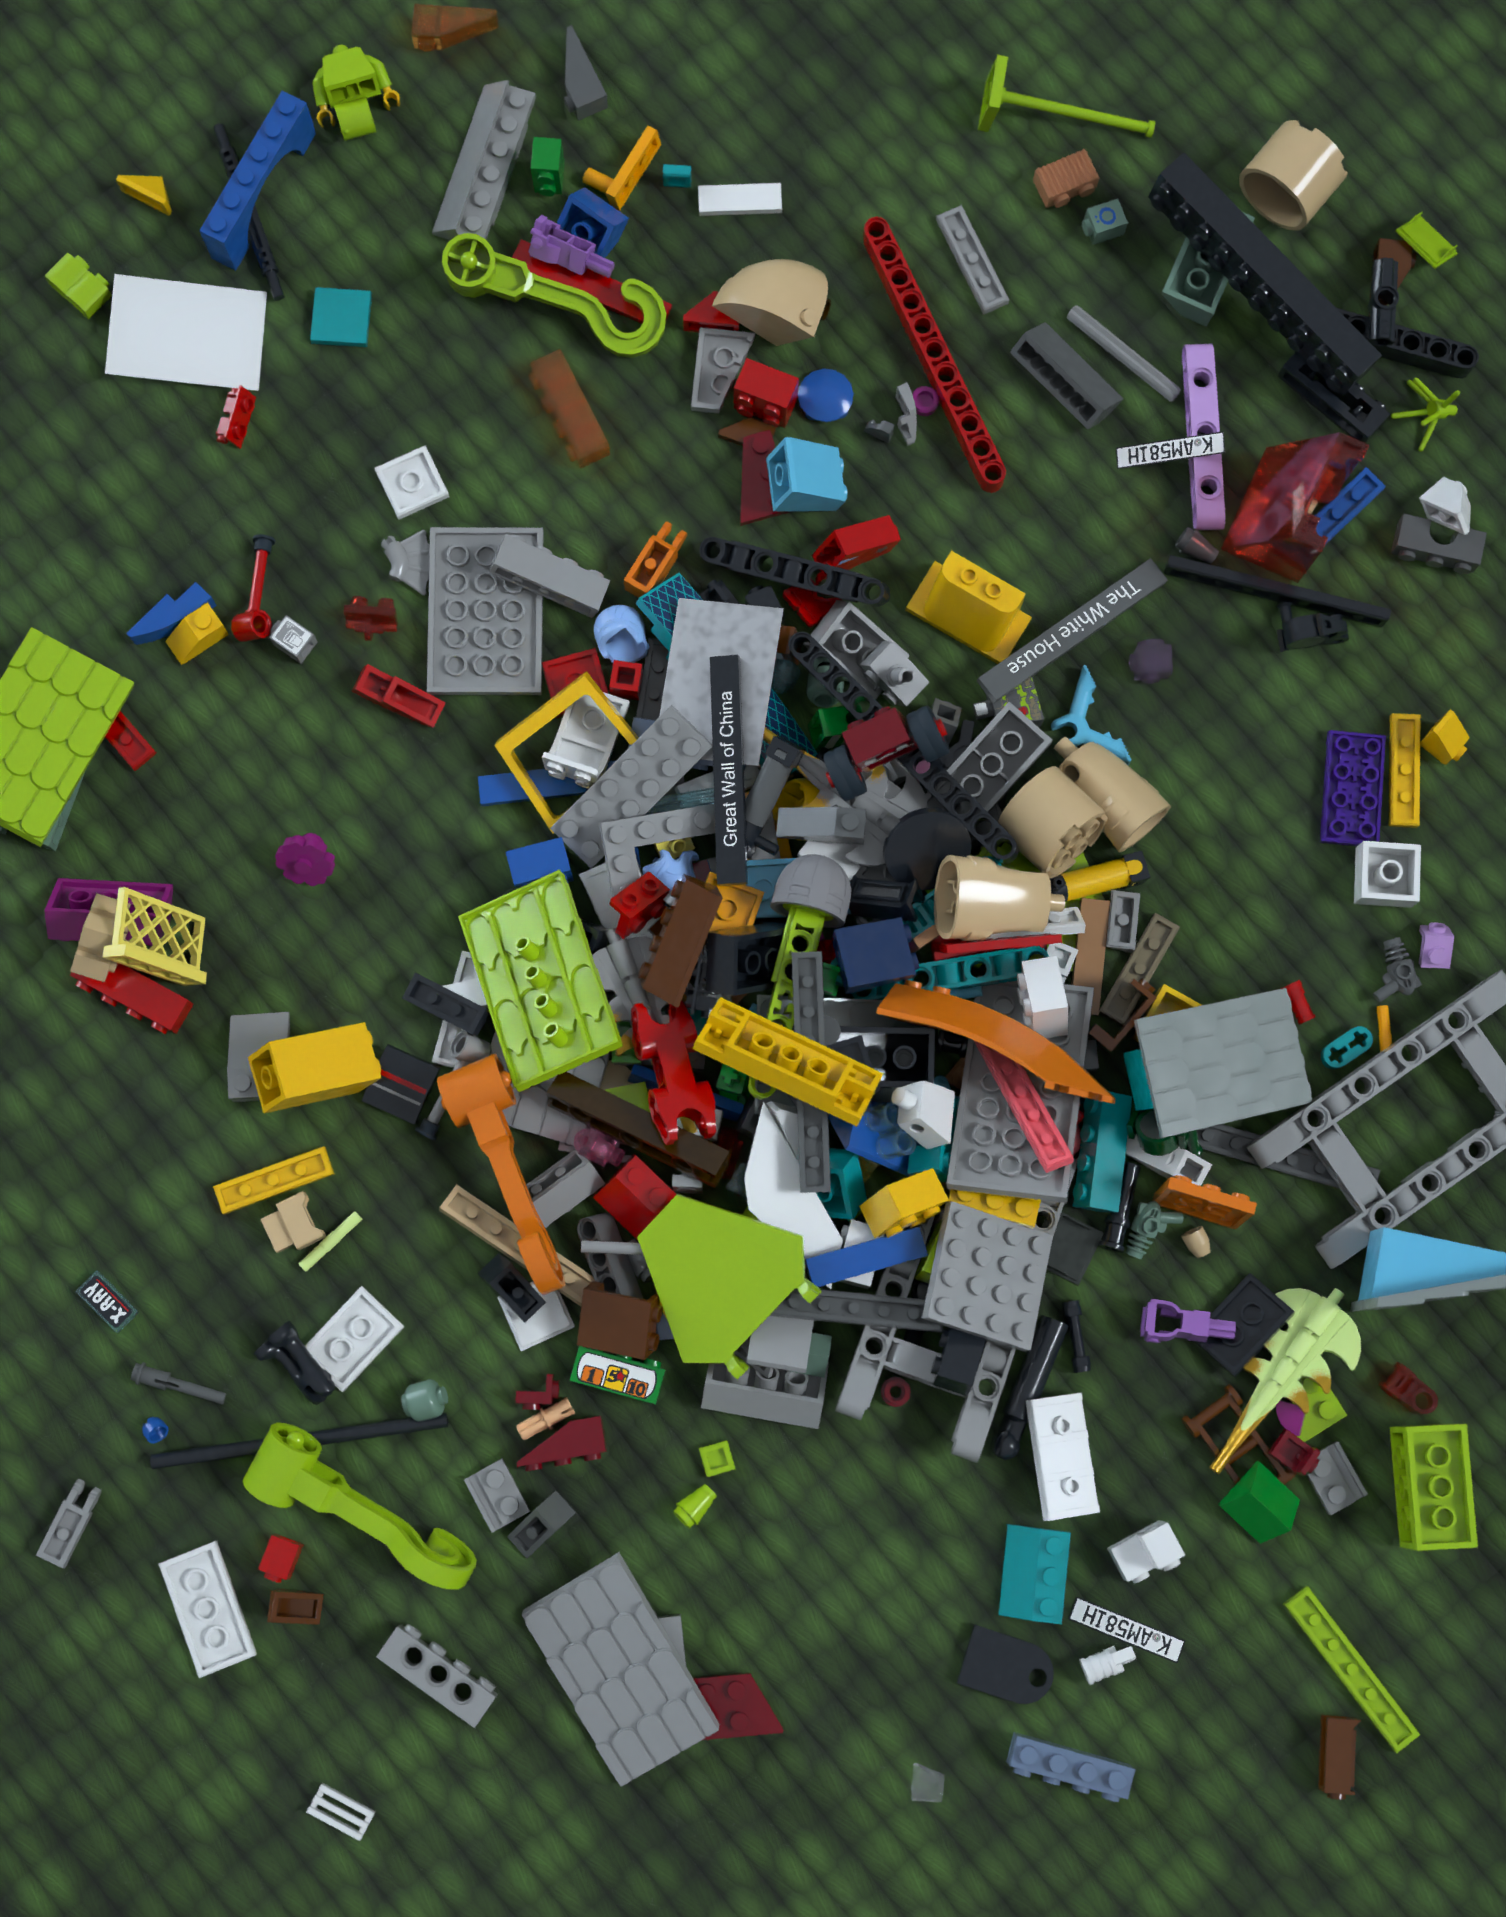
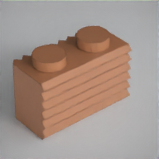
(1066, 179)

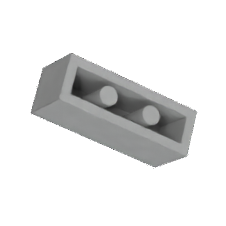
(563, 1186)

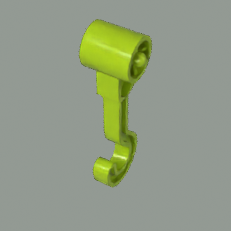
(477, 270)
(289, 1471)

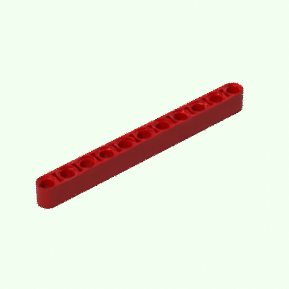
(933, 341)

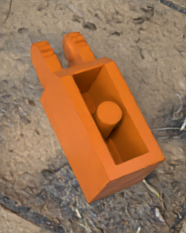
(654, 562)

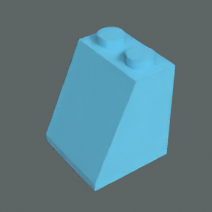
(805, 476)

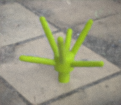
(1435, 409)

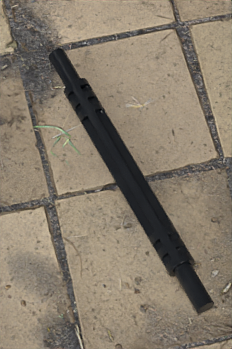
(255, 231)

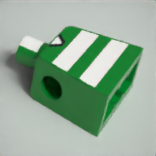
(828, 725)

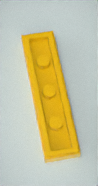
(1404, 770)
(273, 1180)

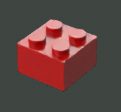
(765, 393)

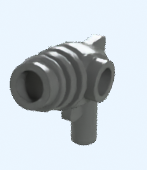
(1400, 973)

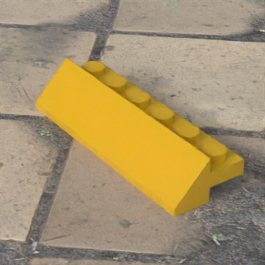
(788, 1061)

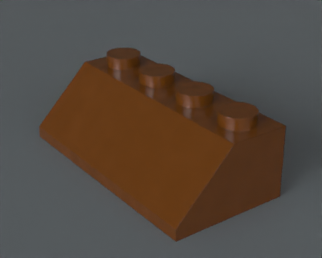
(680, 939)

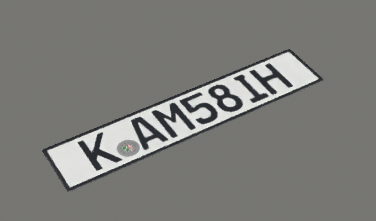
(1170, 450)
(1127, 1630)

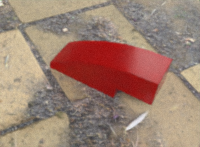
(398, 696)

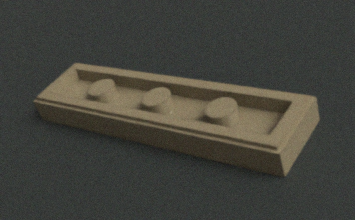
(1139, 965)

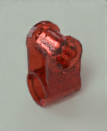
(1407, 1390)

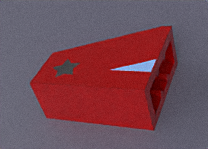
(858, 543)

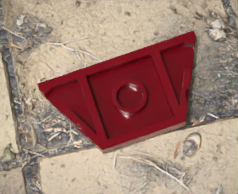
(738, 1706)

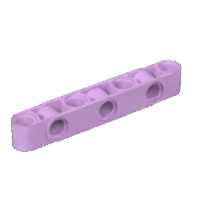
(1203, 417)

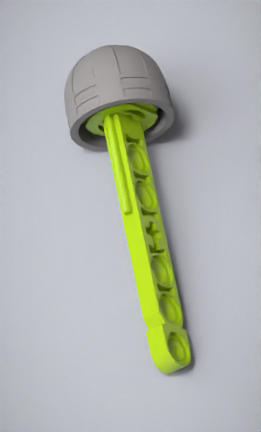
(812, 896)

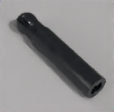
(1028, 1385)

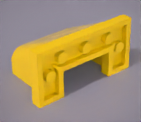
(971, 607)

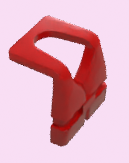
(809, 605)

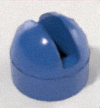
(154, 1430)

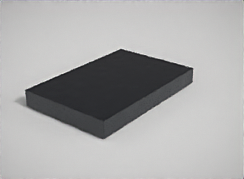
(1257, 1318)

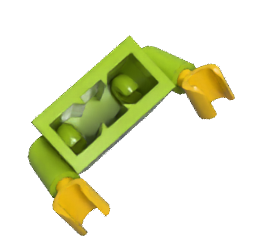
(349, 76)

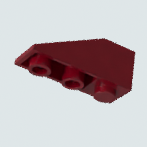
(575, 1439)

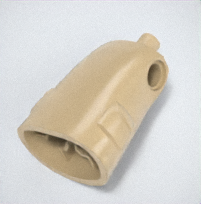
(1125, 796)
(986, 899)

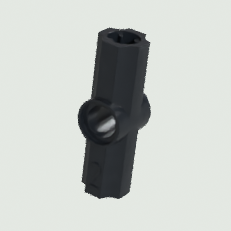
(1383, 287)

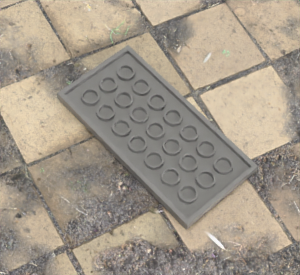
(988, 1143)

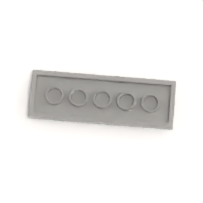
(633, 783)

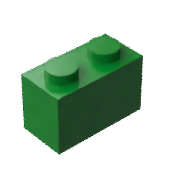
(547, 166)

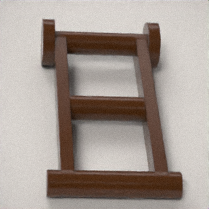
(1232, 1400)

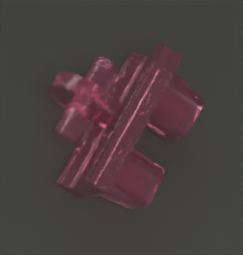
(598, 1147)

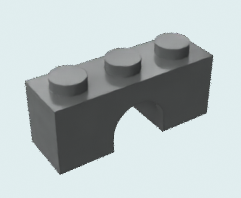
(1414, 542)

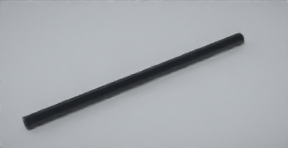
(324, 1437)

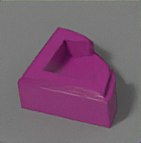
(1290, 1417)

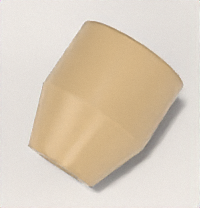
(1197, 1241)

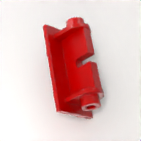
(240, 406)

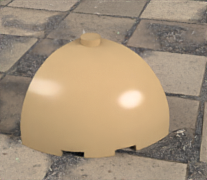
(776, 299)

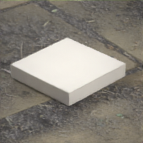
(412, 482)

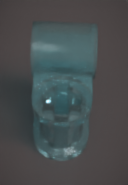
(892, 1140)

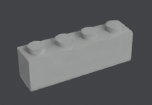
(549, 575)

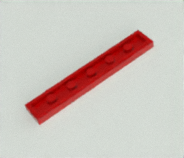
(603, 288)

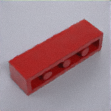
(141, 997)

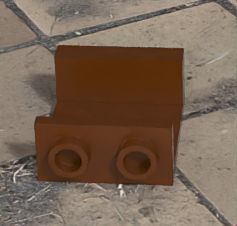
(1104, 1038)
(618, 1322)

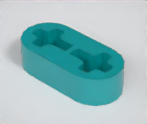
(1350, 1053)

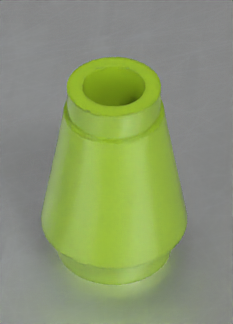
(694, 1506)

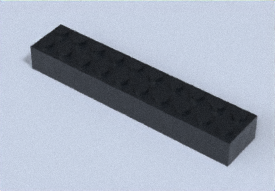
(1263, 275)

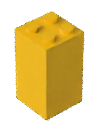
(314, 1067)

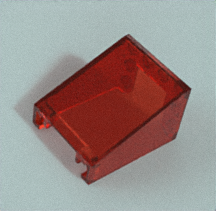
(1273, 516)

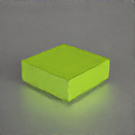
(717, 1458)

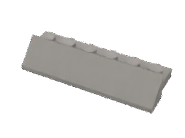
(485, 161)

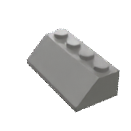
(781, 1398)

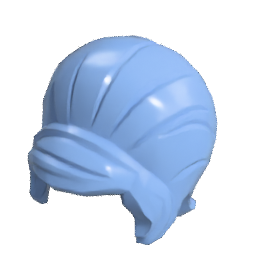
(621, 634)
(670, 869)

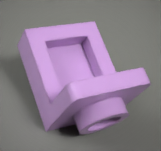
(1436, 946)

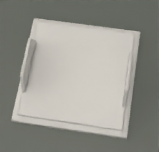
(544, 1324)

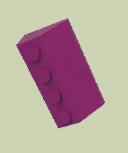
(74, 897)

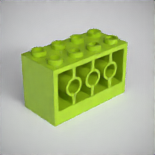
(1433, 1487)

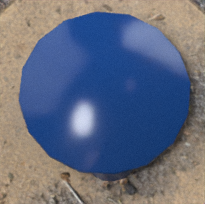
(825, 395)

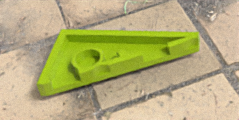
(1323, 1409)

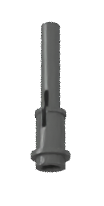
(163, 1380)

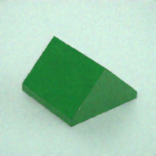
(1261, 1504)

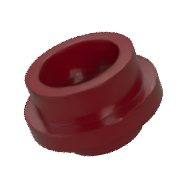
(905, 1391)

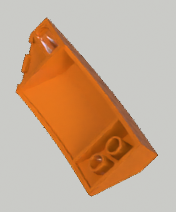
(1002, 1033)

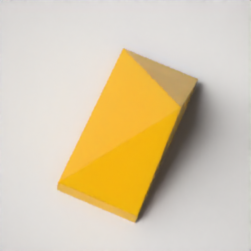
(147, 190)

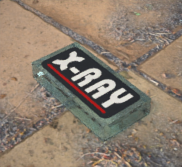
(107, 1301)

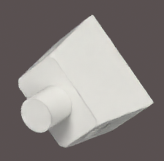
(925, 1112)

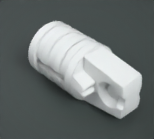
(1106, 1663)

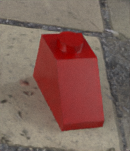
(707, 316)

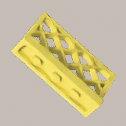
(155, 960)

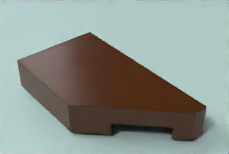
(749, 426)

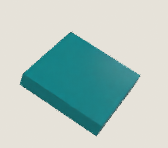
(341, 317)

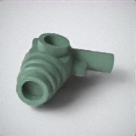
(1148, 1223)

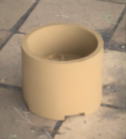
(1293, 175)
(1052, 821)

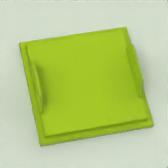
(1427, 241)

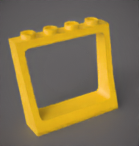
(507, 743)

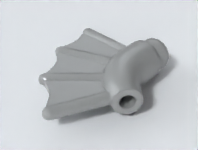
(409, 560)

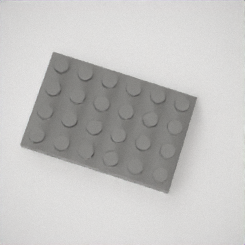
(480, 625)

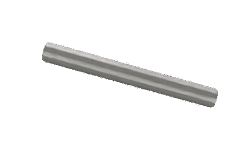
(1123, 353)

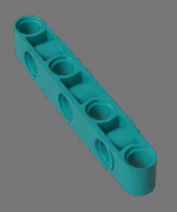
(956, 972)

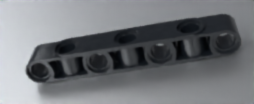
(794, 571)

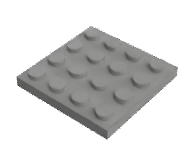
(987, 1276)

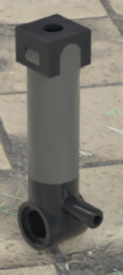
(777, 767)

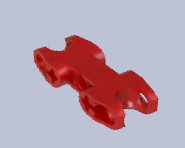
(677, 1091)

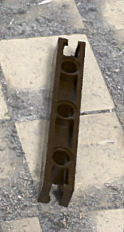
(636, 1128)

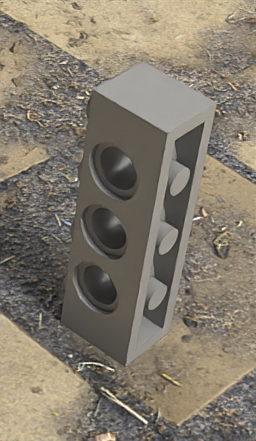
(395, 1656)

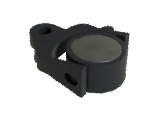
(1309, 630)

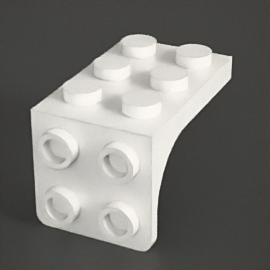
(584, 741)

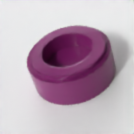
(925, 400)

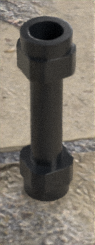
(1080, 1362)

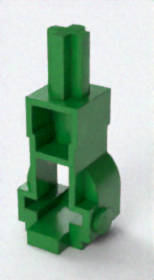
(733, 1084)

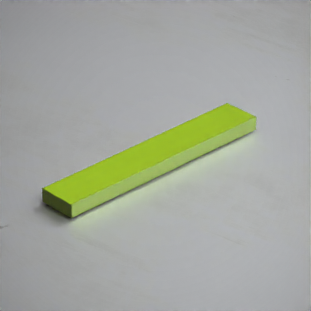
(1351, 1669)

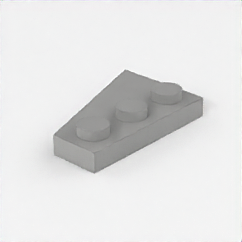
(717, 365)

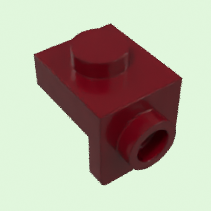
(532, 1399)
(1294, 1453)

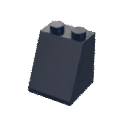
(874, 954)

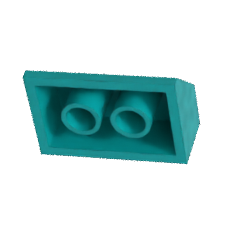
(1034, 1574)

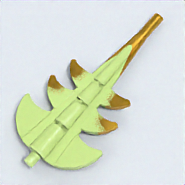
(1313, 1329)

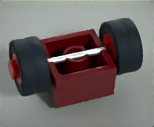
(881, 741)

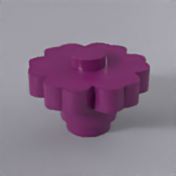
(305, 859)

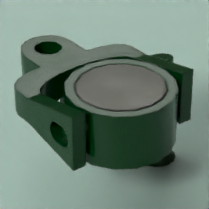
(1145, 1125)

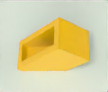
(196, 634)
(1446, 739)

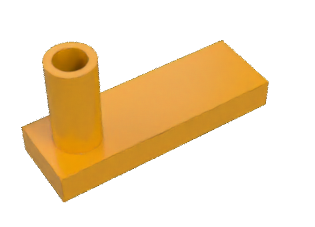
(622, 185)

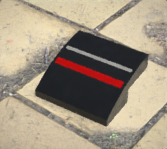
(402, 1085)

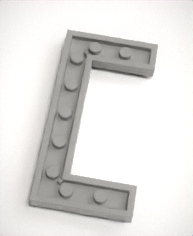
(623, 835)

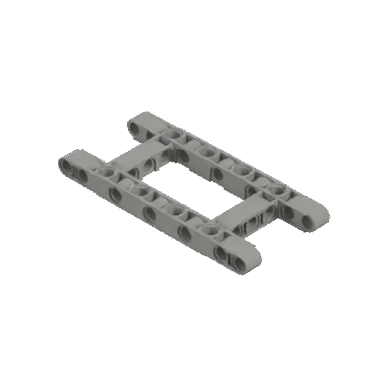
(1377, 1074)
(917, 1361)

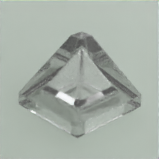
(926, 1784)

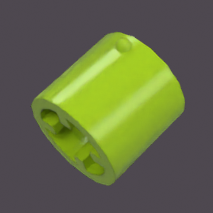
(355, 118)

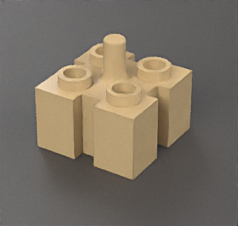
(95, 935)

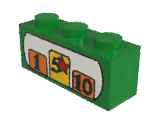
(618, 1374)

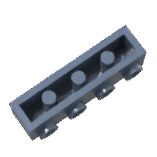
(1070, 1765)

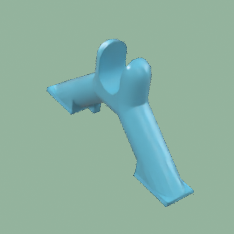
(1076, 719)

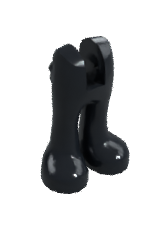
(305, 1371)

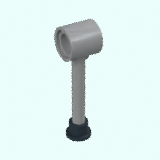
(466, 1050)

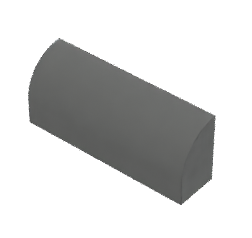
(1066, 375)

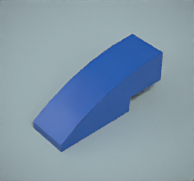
(168, 614)

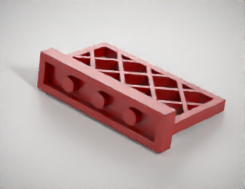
(954, 948)

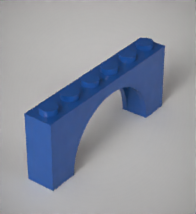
(283, 130)

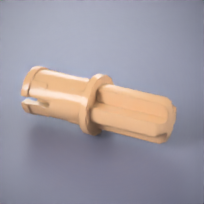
(545, 1419)

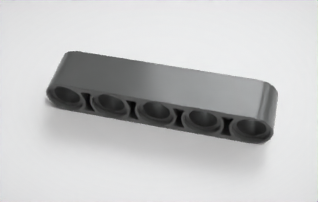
(608, 1268)

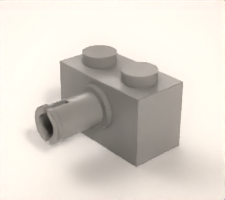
(893, 674)

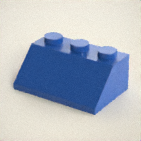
(863, 1142)

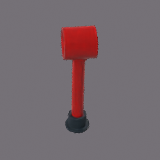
(255, 622)

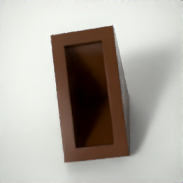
(295, 1607)

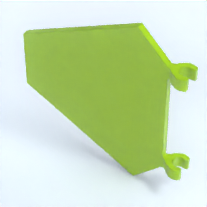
(720, 1276)

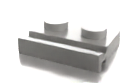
(1335, 1479)
(497, 1495)

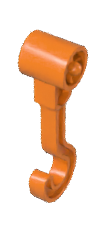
(478, 1097)

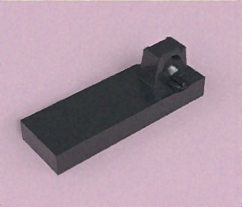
(446, 1004)

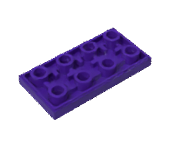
(1352, 788)

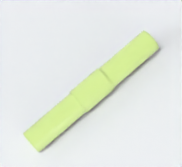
(330, 1241)

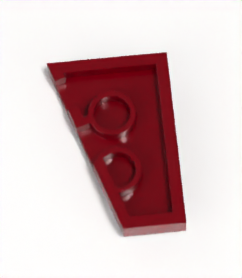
(755, 490)

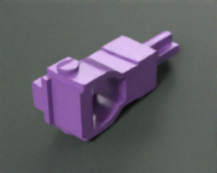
(562, 248)
(1193, 1324)

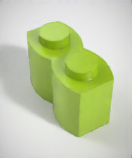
(78, 285)

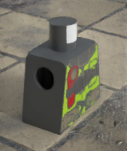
(1022, 697)

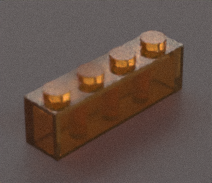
(569, 409)

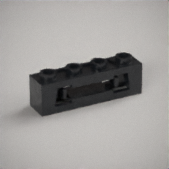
(1366, 417)

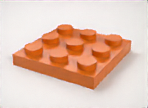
(1205, 1202)

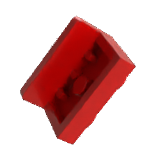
(639, 904)

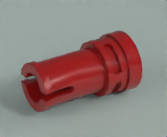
(1299, 1002)

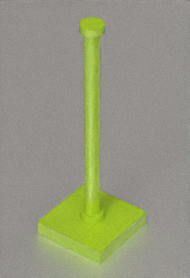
(996, 94)

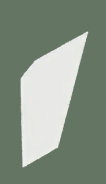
(775, 1194)

